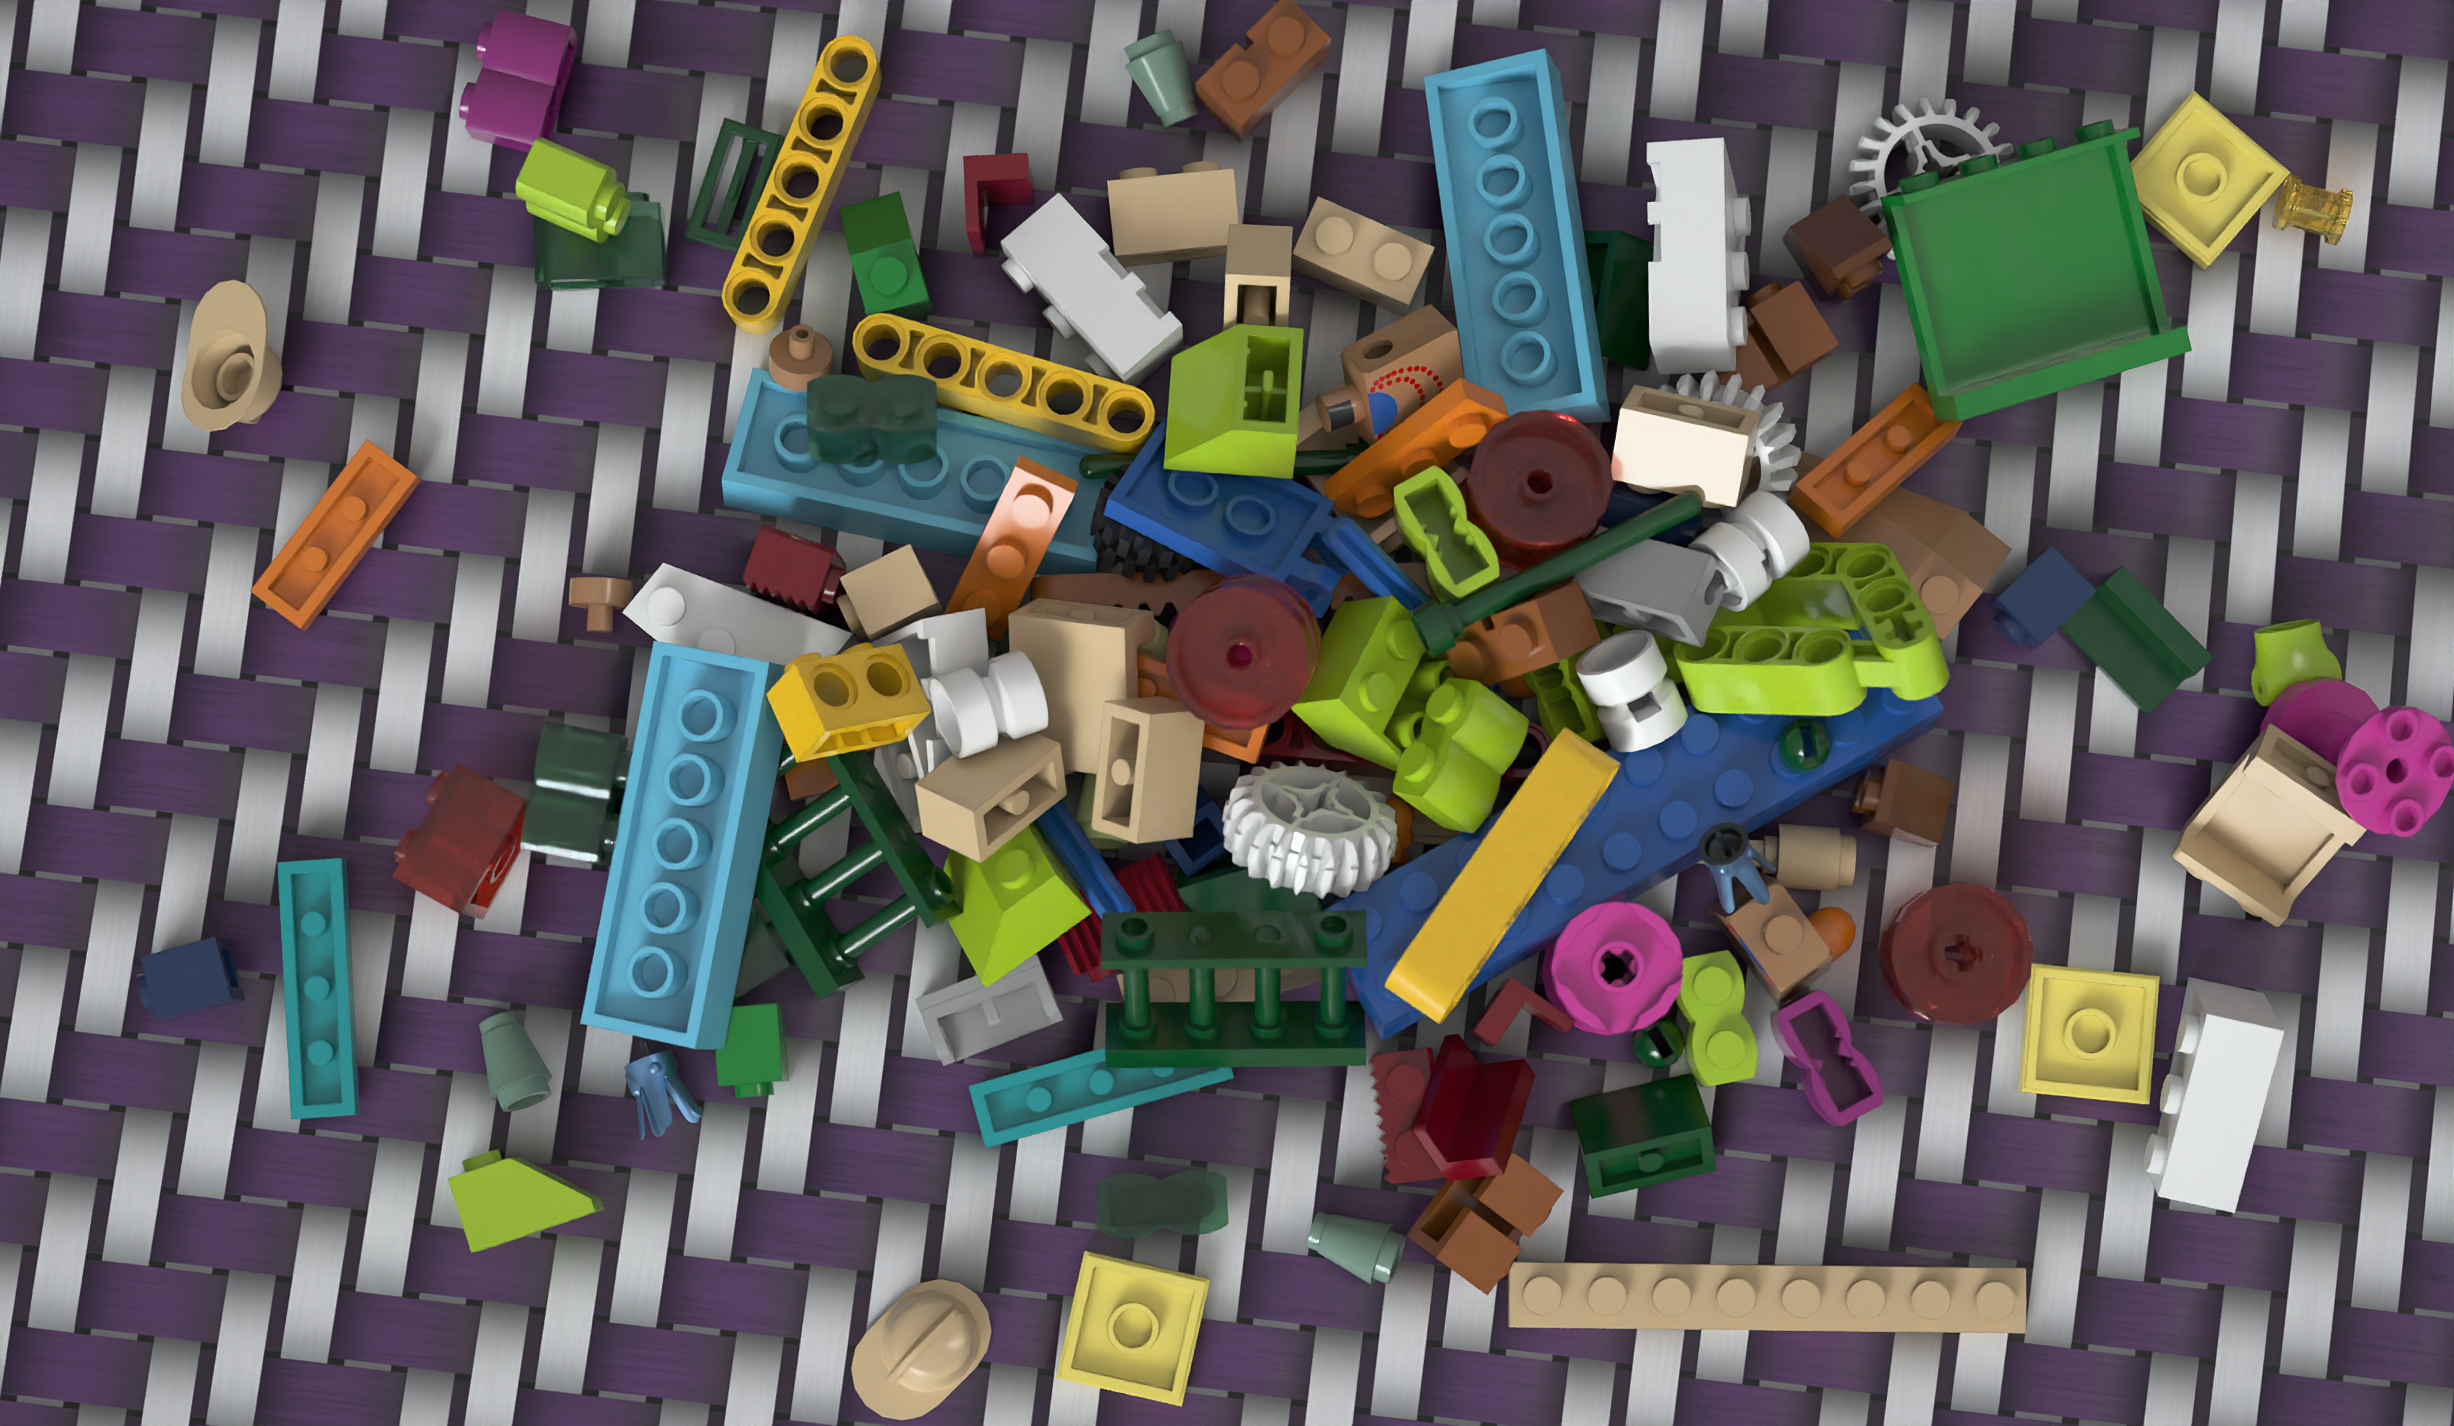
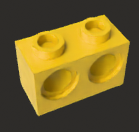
(847, 701)

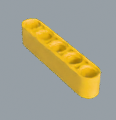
(802, 154)
(1025, 408)
(1502, 875)

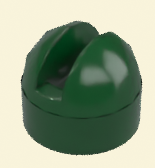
(1791, 746)
(1647, 1051)

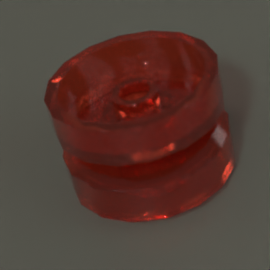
(1567, 480)
(1204, 645)
(1993, 948)

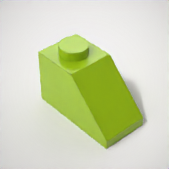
(514, 1199)

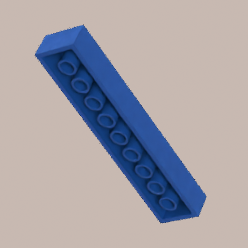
(1636, 834)

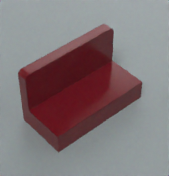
(993, 182)
(1506, 1005)
(1472, 1111)

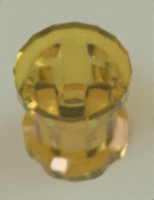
(2312, 209)

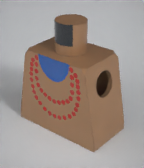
(1393, 374)
(1774, 940)

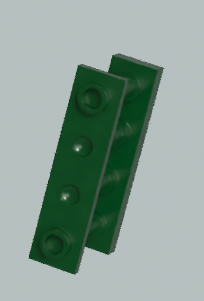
(798, 903)
(1242, 1032)

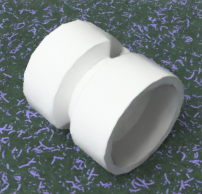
(1753, 546)
(1632, 693)
(998, 700)

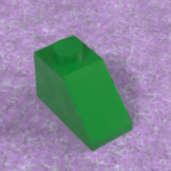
(885, 257)

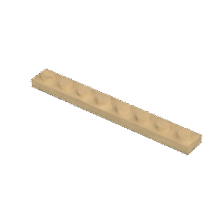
(1767, 1297)

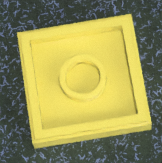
(2202, 179)
(2088, 1034)
(1133, 1328)

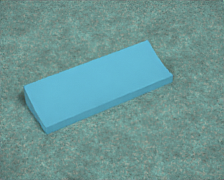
(1516, 236)
(923, 504)
(686, 849)

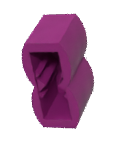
(519, 81)
(1833, 1074)

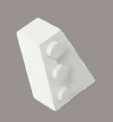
(1696, 258)
(1090, 294)
(716, 618)
(933, 649)
(2213, 1095)

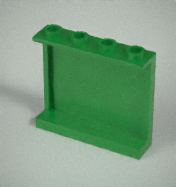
(2029, 273)

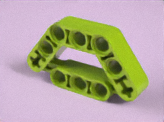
(1792, 646)

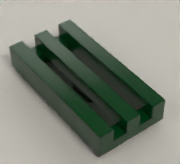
(753, 136)

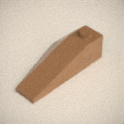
(1935, 543)

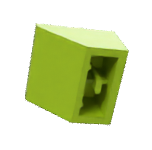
(1236, 403)
(1371, 681)

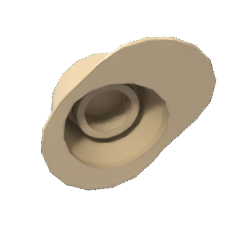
(229, 365)
(921, 1349)

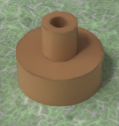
(799, 357)
(601, 598)

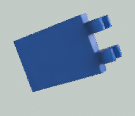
(1231, 521)

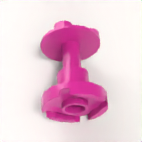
(2388, 761)
(1646, 961)

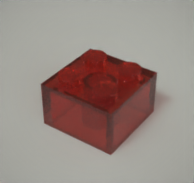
(463, 842)

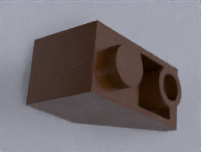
(1838, 249)
(1902, 803)

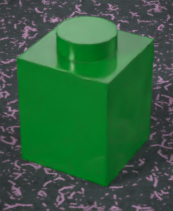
(754, 1050)

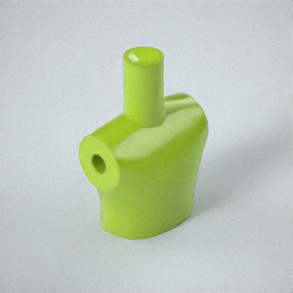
(2289, 655)

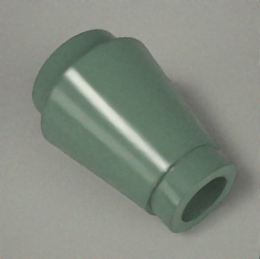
(1163, 76)
(513, 1064)
(1358, 1245)

